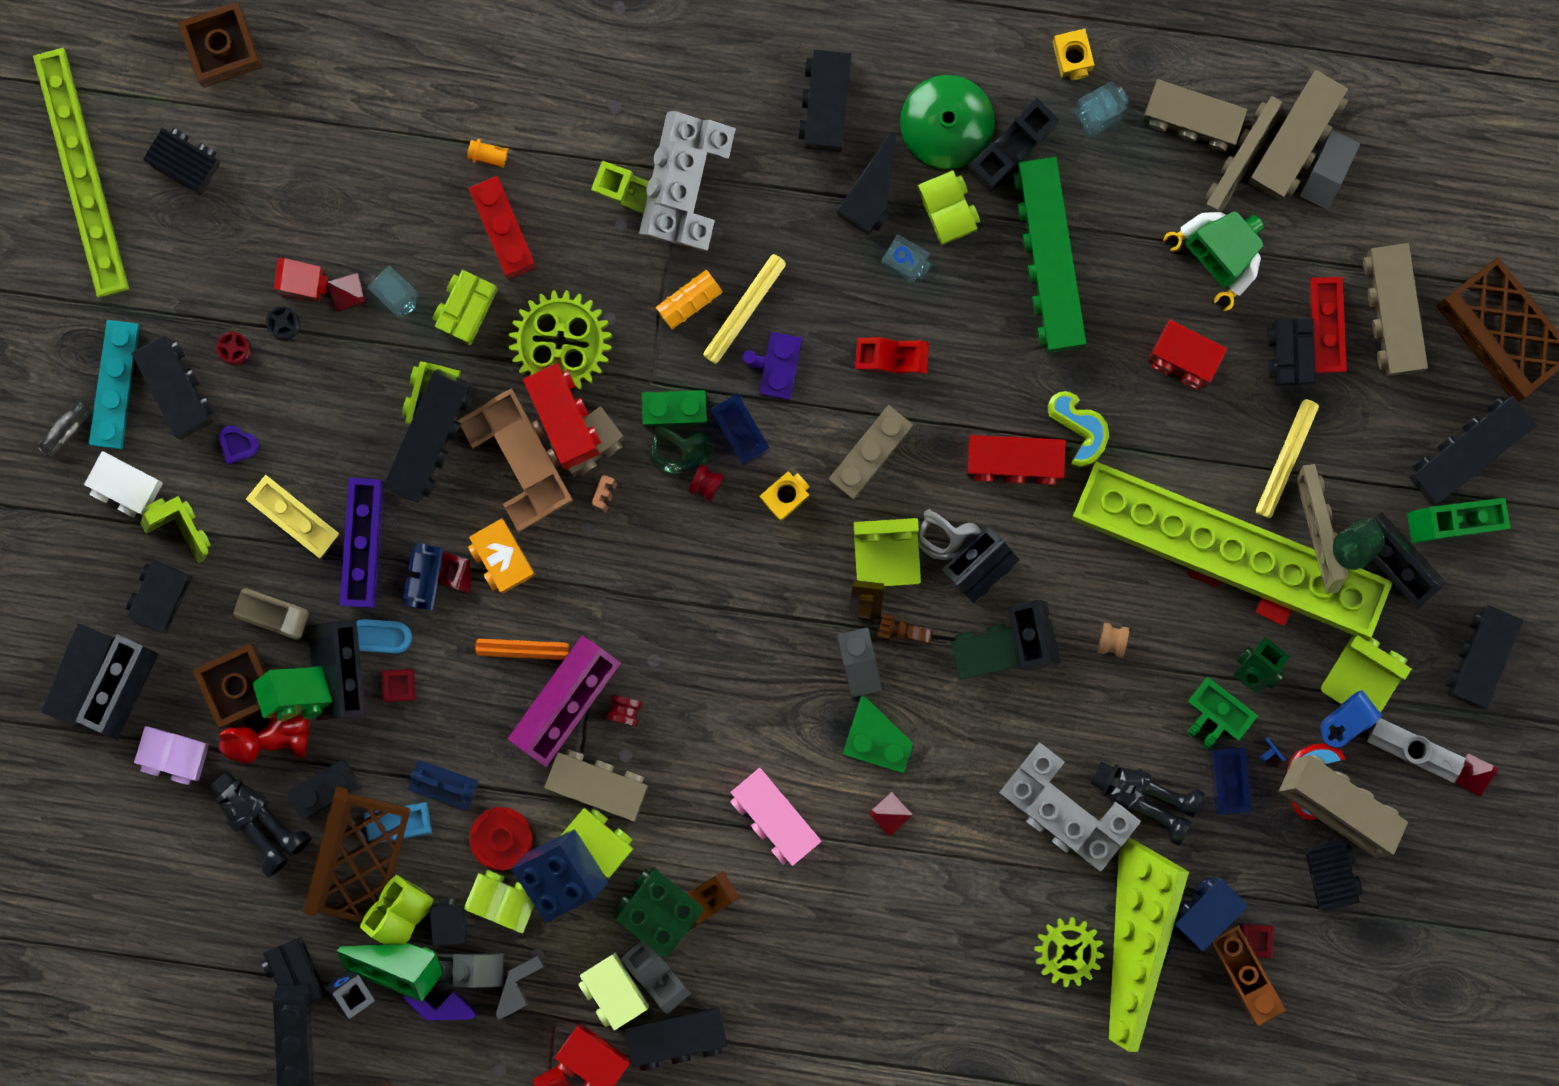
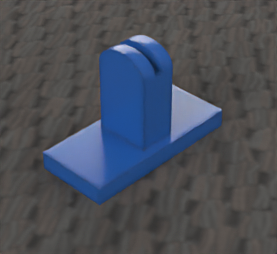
(1271, 751)

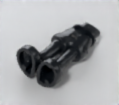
(1133, 786)
(243, 808)

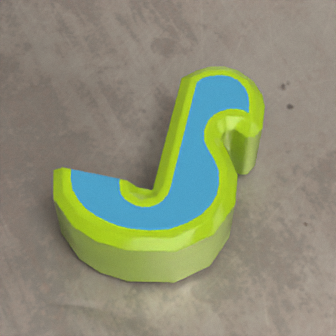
(1083, 422)

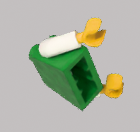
(1225, 248)

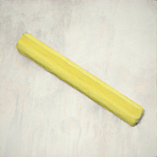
(744, 309)
(1287, 458)

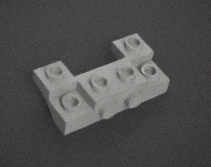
(677, 179)
(1061, 816)

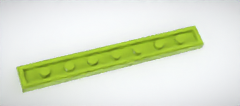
(81, 173)

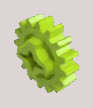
(1078, 963)

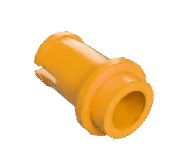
(487, 153)

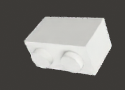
(123, 484)

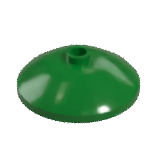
(941, 143)

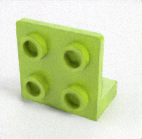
(887, 551)

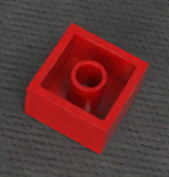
(1186, 355)
(591, 1058)

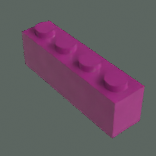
(564, 701)

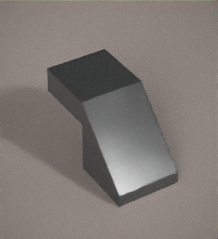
(1330, 169)
(655, 976)
(512, 995)

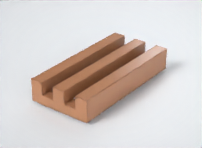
(603, 494)

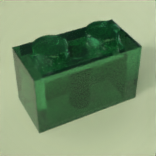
(984, 653)

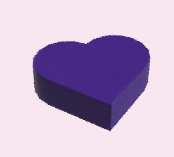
(237, 445)

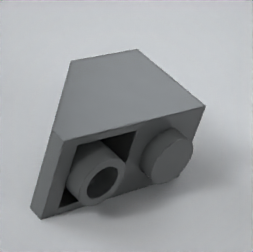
(470, 970)

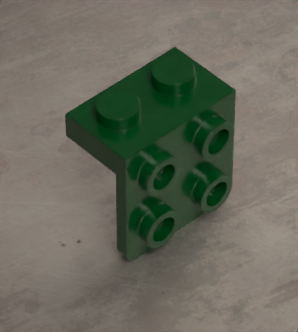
(657, 911)

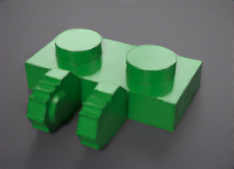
(1221, 709)

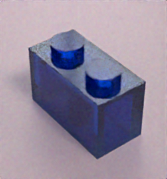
(740, 430)
(1230, 780)

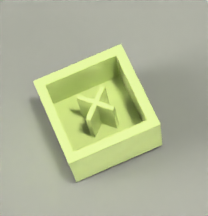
(613, 992)

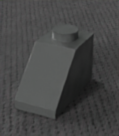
(859, 662)

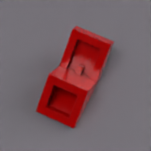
(892, 356)

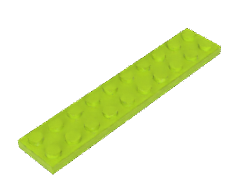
(1227, 550)

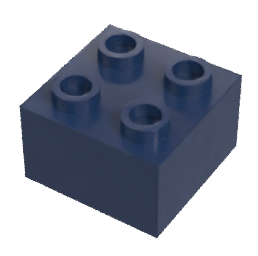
(560, 875)
(1208, 912)

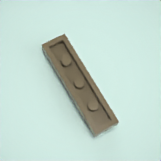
(1250, 144)
(1319, 522)

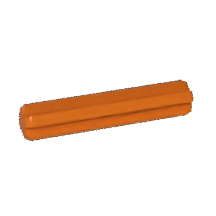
(522, 649)

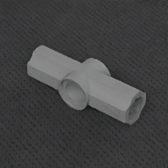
(1433, 759)

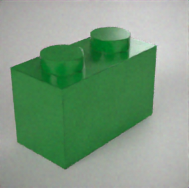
(674, 408)
(292, 693)

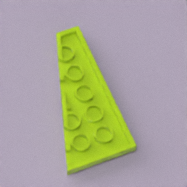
(1144, 920)

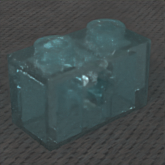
(1101, 108)

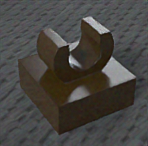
(866, 599)

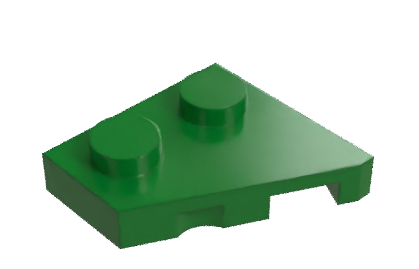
(877, 739)

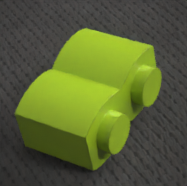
(947, 207)
(500, 901)
(396, 912)

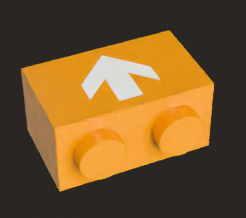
(501, 556)

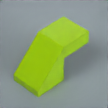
(621, 187)

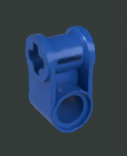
(1354, 715)

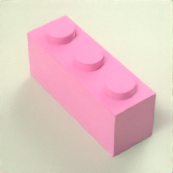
(774, 818)

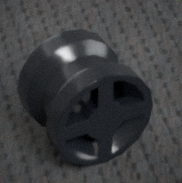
(278, 319)

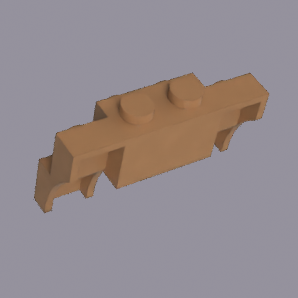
(522, 446)

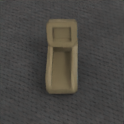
(271, 613)

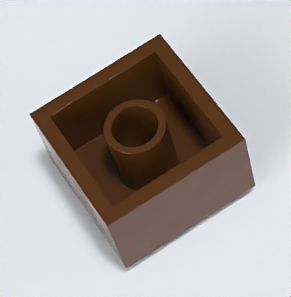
(220, 44)
(229, 685)

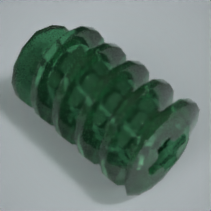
(1358, 544)

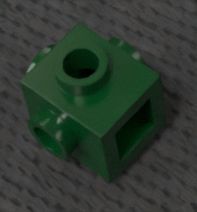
(1261, 666)

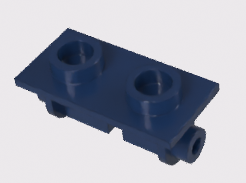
(421, 590)
(442, 785)

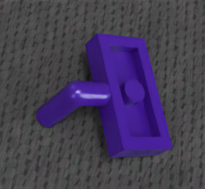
(778, 365)

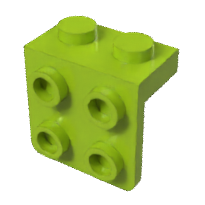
(163, 512)
(1366, 669)

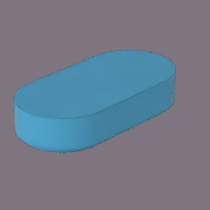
(383, 636)

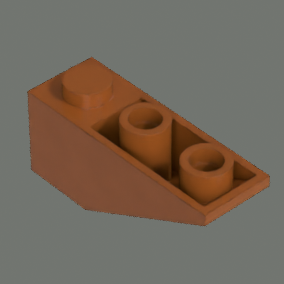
(1247, 976)

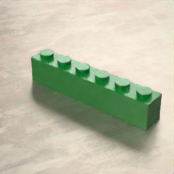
(1051, 255)

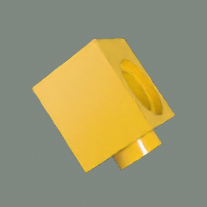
(1078, 41)
(778, 508)

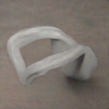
(959, 537)

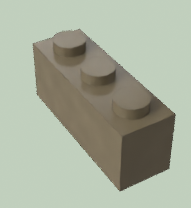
(1194, 115)
(870, 453)
(597, 784)

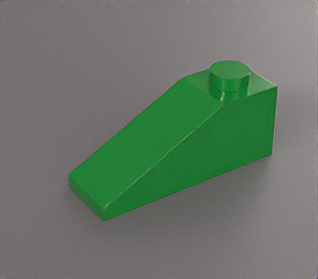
(1458, 520)
(394, 966)

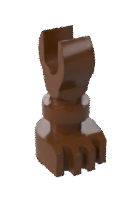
(888, 627)

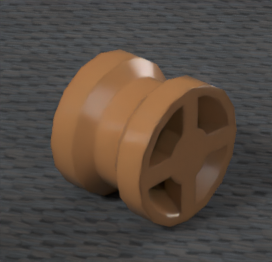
(1113, 640)

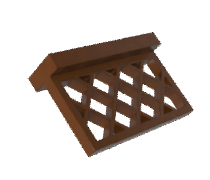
(1482, 340)
(331, 845)

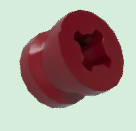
(227, 347)
(706, 483)
(624, 710)

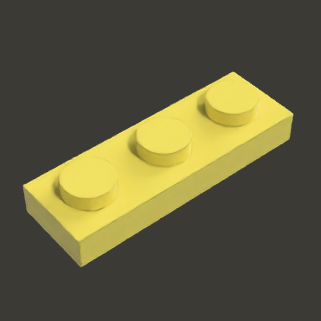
(293, 517)

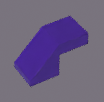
(453, 1008)

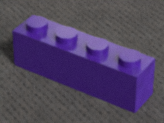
(362, 543)

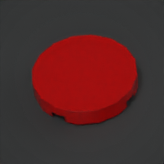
(500, 838)

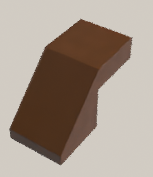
(713, 896)

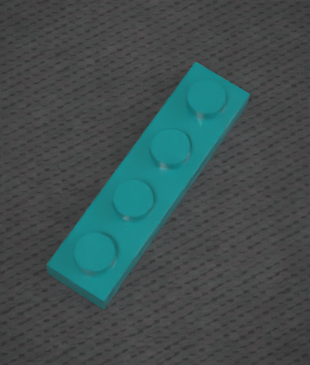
(114, 384)

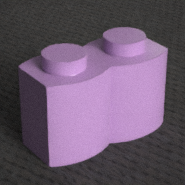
(171, 754)

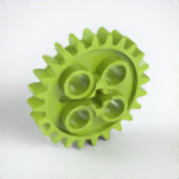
(565, 313)

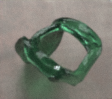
(695, 450)

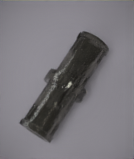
(64, 428)

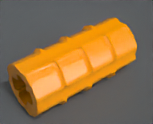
(688, 299)

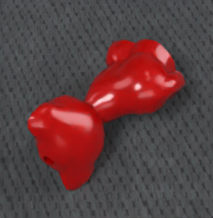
(243, 743)

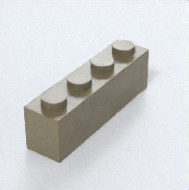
(1298, 135)
(1396, 310)
(1343, 806)

